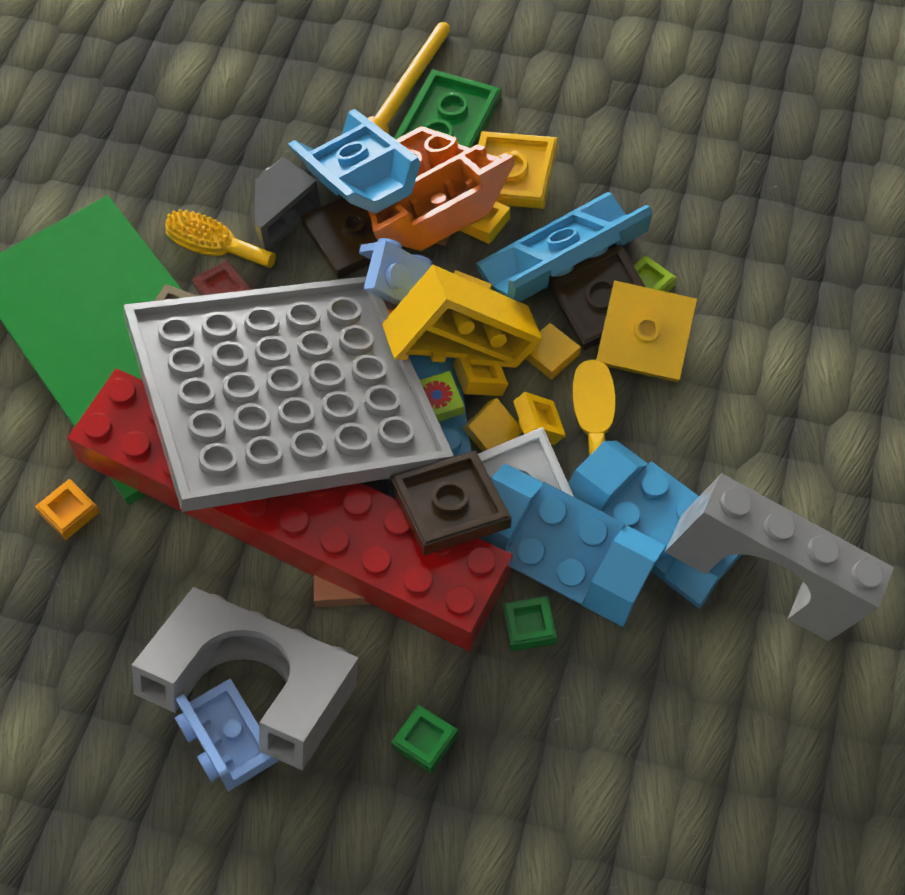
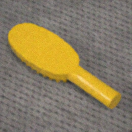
(212, 238)
(594, 401)

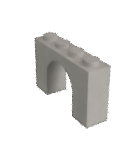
(837, 577)
(214, 631)

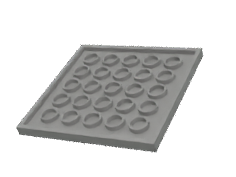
(279, 392)

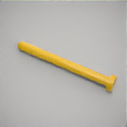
(410, 77)

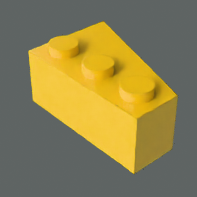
(460, 320)

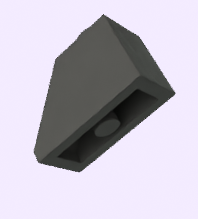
(281, 199)

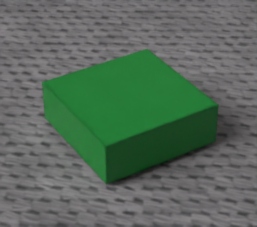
(529, 623)
(424, 738)

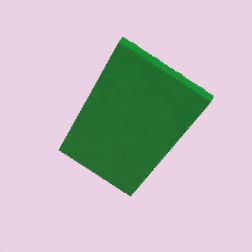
(67, 301)

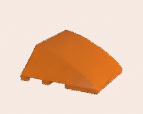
(449, 193)

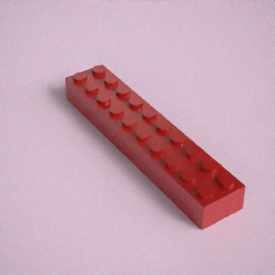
(333, 533)

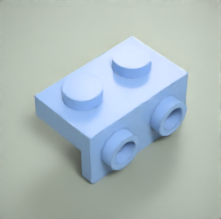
(392, 269)
(225, 733)

